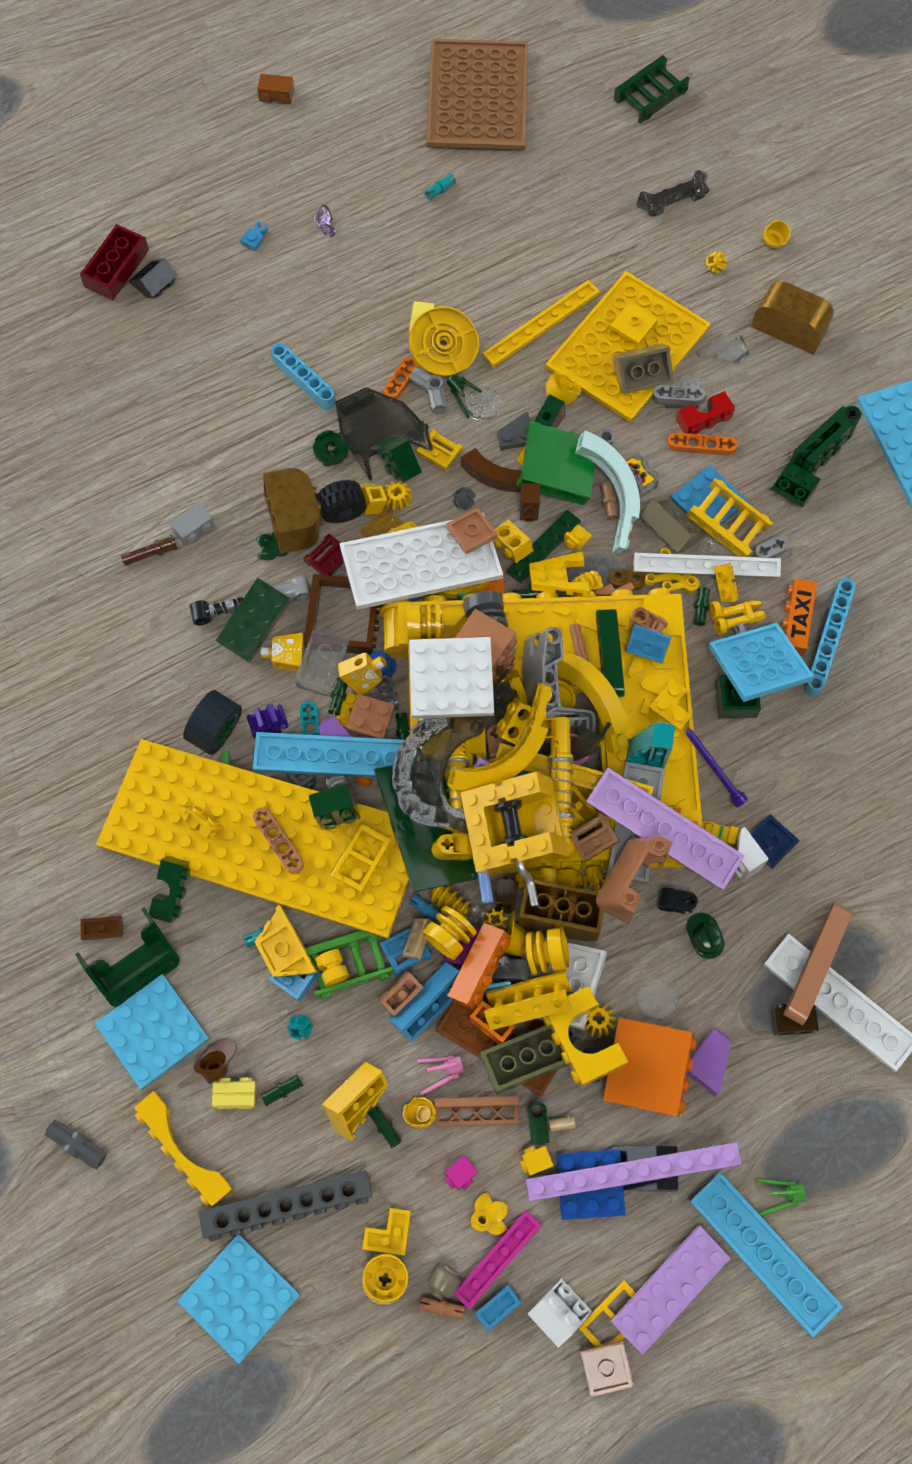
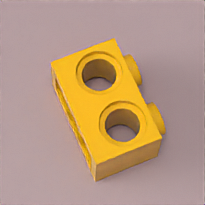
(512, 541)
(512, 720)

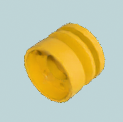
(424, 624)
(451, 929)
(545, 951)
(378, 1267)

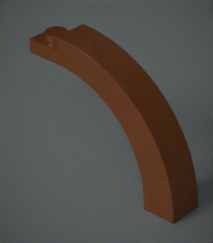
(490, 473)

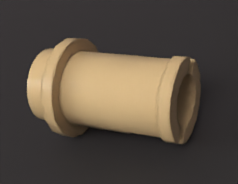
(561, 1124)

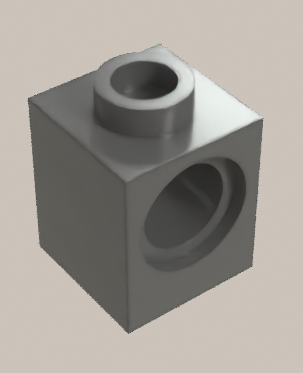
(308, 783)

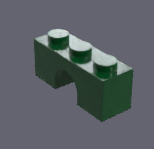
(174, 873)

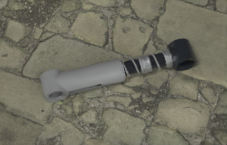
(202, 612)

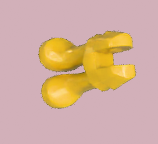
(718, 614)

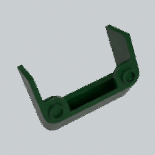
(136, 969)

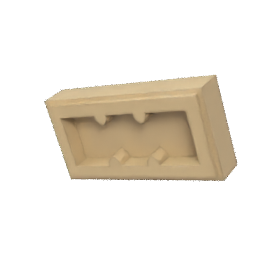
(416, 941)

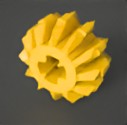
(397, 495)
(593, 579)
(602, 1027)

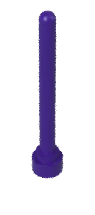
(737, 797)

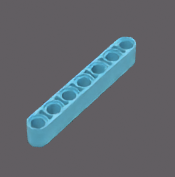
(834, 630)

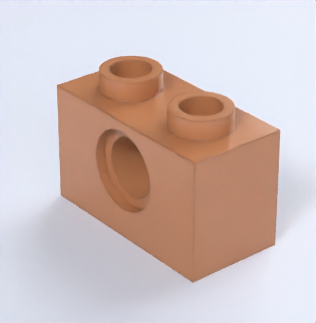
(400, 993)

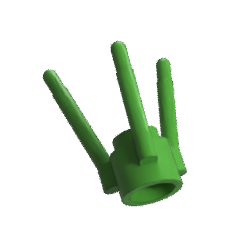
(792, 1192)

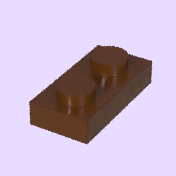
(101, 928)

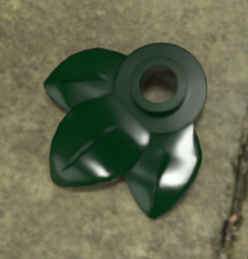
(269, 547)

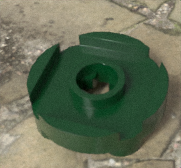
(330, 457)

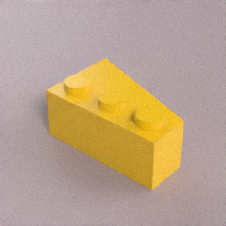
(354, 1098)

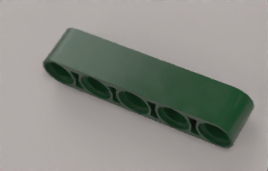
(610, 649)

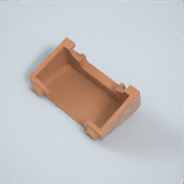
(615, 894)

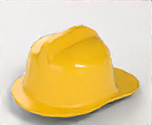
(518, 937)

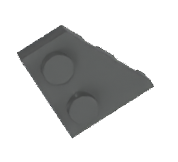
(514, 434)

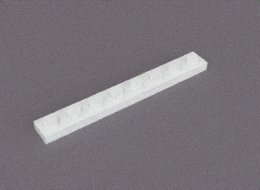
(705, 564)

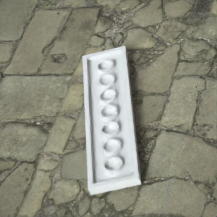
(846, 1006)

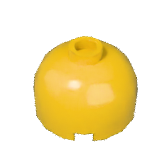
(562, 388)

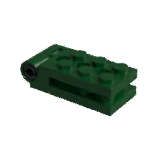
(827, 439)

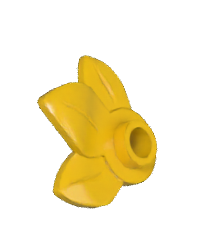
(491, 1212)

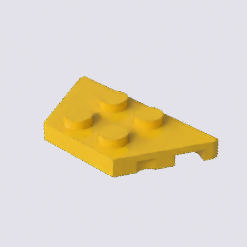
(283, 947)

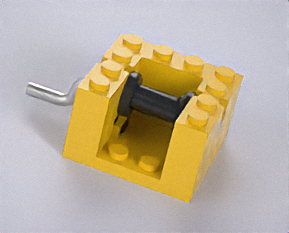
(514, 826)

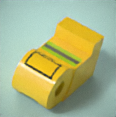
(725, 834)

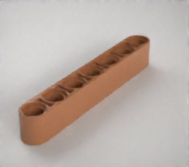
(817, 963)

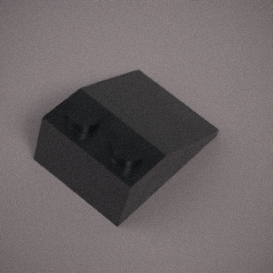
(632, 1153)

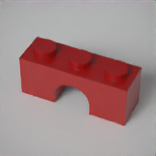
(693, 421)

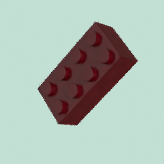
(114, 262)

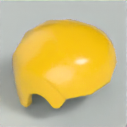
(776, 234)
(419, 1113)

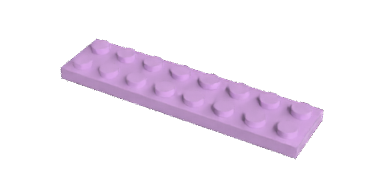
(651, 818)

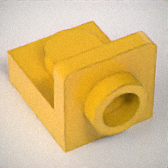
(577, 538)

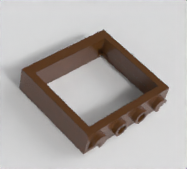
(355, 647)

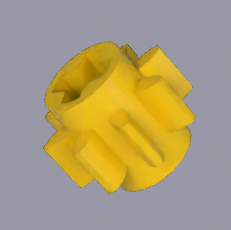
(716, 262)
(494, 915)

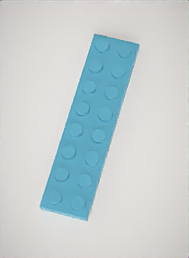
(322, 754)
(766, 1255)

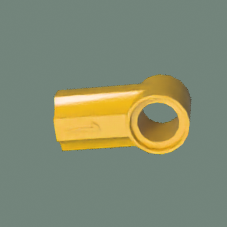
(543, 874)

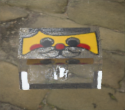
(645, 477)

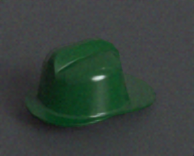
(705, 935)

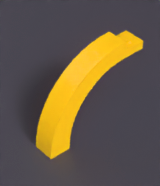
(601, 695)

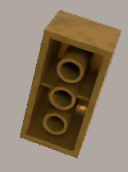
(793, 316)
(292, 508)
(562, 907)

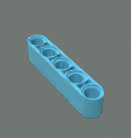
(300, 369)

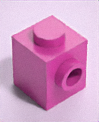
(460, 1174)

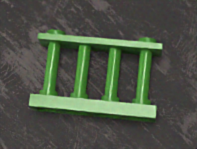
(351, 942)

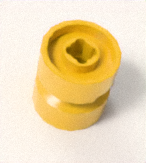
(332, 968)

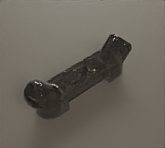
(655, 203)

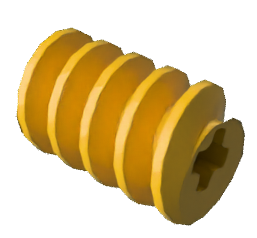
(449, 899)

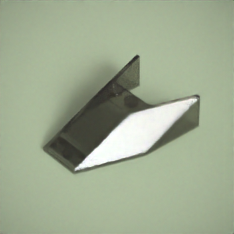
(373, 416)

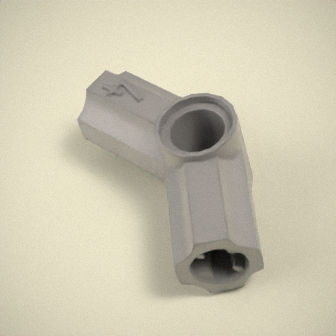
(426, 382)

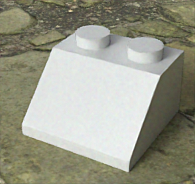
(754, 856)

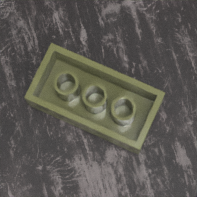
(522, 1059)

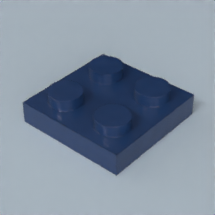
(774, 840)

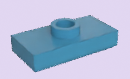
(498, 1308)

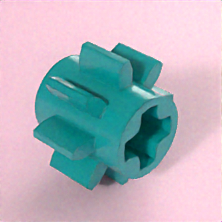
(299, 1027)

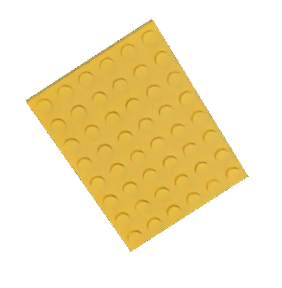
(589, 349)

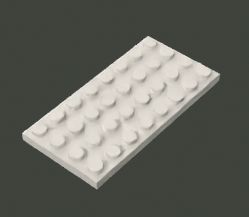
(414, 565)

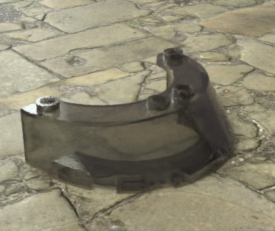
(580, 747)
(421, 768)

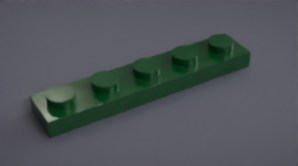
(544, 545)

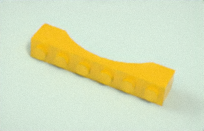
(157, 1116)

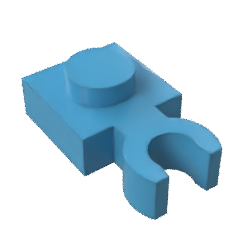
(254, 238)

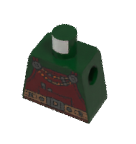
(552, 412)

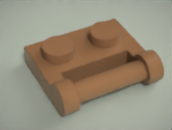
(597, 841)

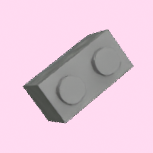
(192, 524)

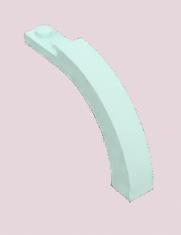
(622, 478)

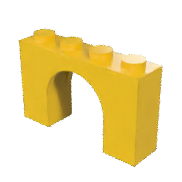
(585, 1067)

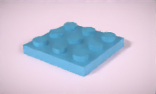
(697, 491)

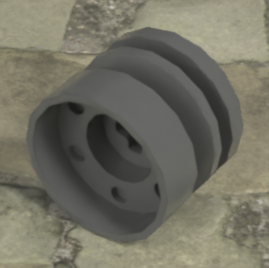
(488, 603)

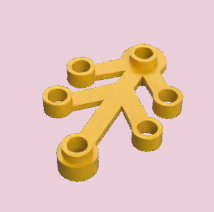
(685, 581)

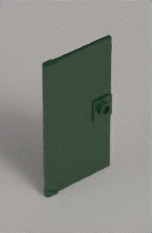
(416, 843)

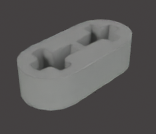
(769, 547)

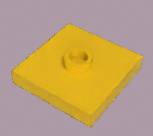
(633, 323)

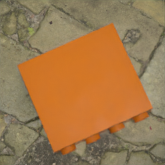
(655, 1067)

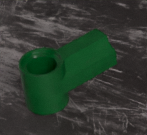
(538, 1126)

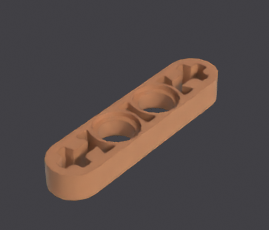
(280, 839)

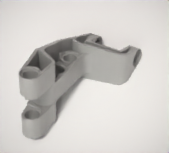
(543, 661)

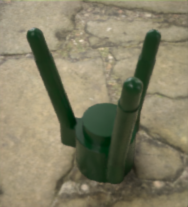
(457, 386)

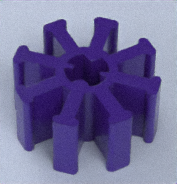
(267, 720)

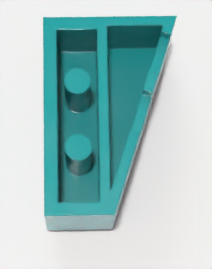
(652, 745)

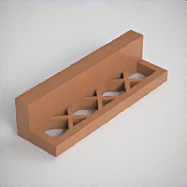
(474, 1103)

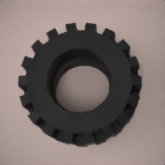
(341, 501)

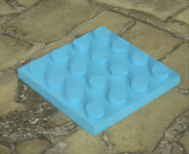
(760, 662)
(152, 1032)
(238, 1298)

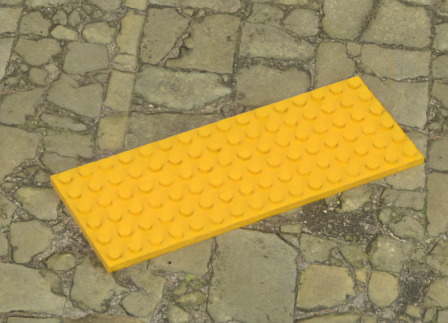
(150, 825)

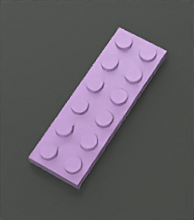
(670, 1290)

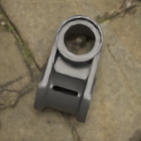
(388, 694)

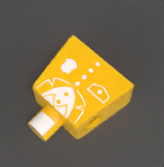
(285, 652)
(362, 672)

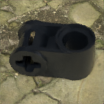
(675, 901)

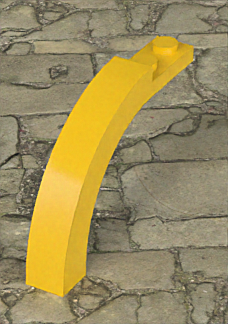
(516, 759)

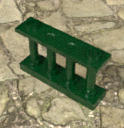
(645, 76)

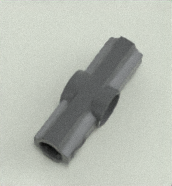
(75, 1144)

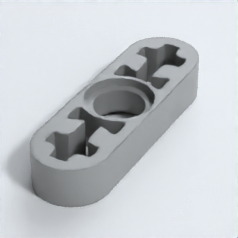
(681, 401)

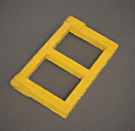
(373, 864)
(603, 1307)

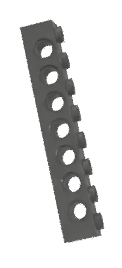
(210, 1217)

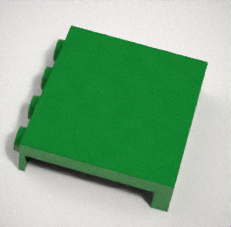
(553, 464)

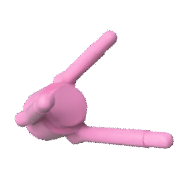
(452, 1066)

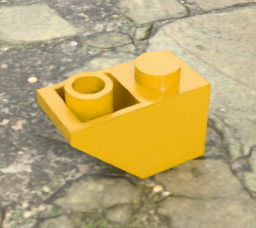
(374, 498)

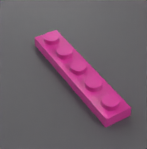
(497, 1259)

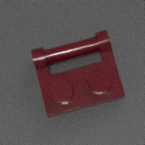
(330, 560)

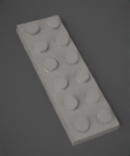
(650, 776)

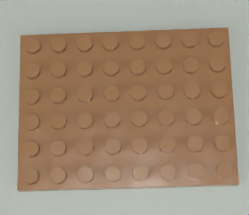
(477, 94)

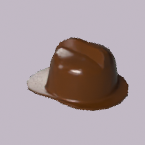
(215, 1060)

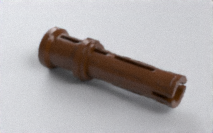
(157, 547)

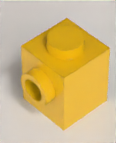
(535, 1161)

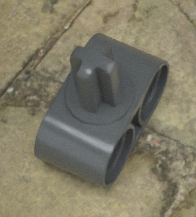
(512, 970)

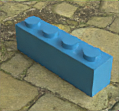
(426, 1004)

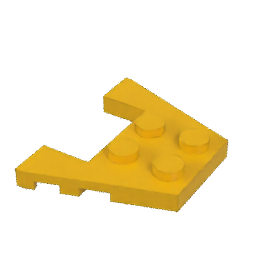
(552, 575)

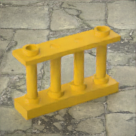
(726, 536)
(528, 1000)

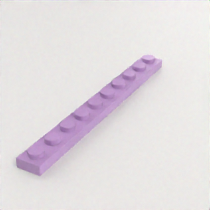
(633, 1172)

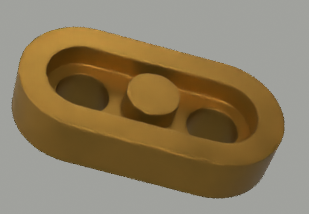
(626, 577)

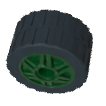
(212, 722)

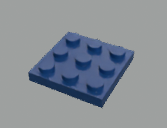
(591, 1204)

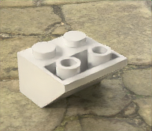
(560, 1313)

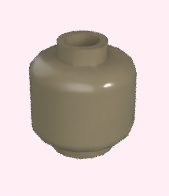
(444, 1282)

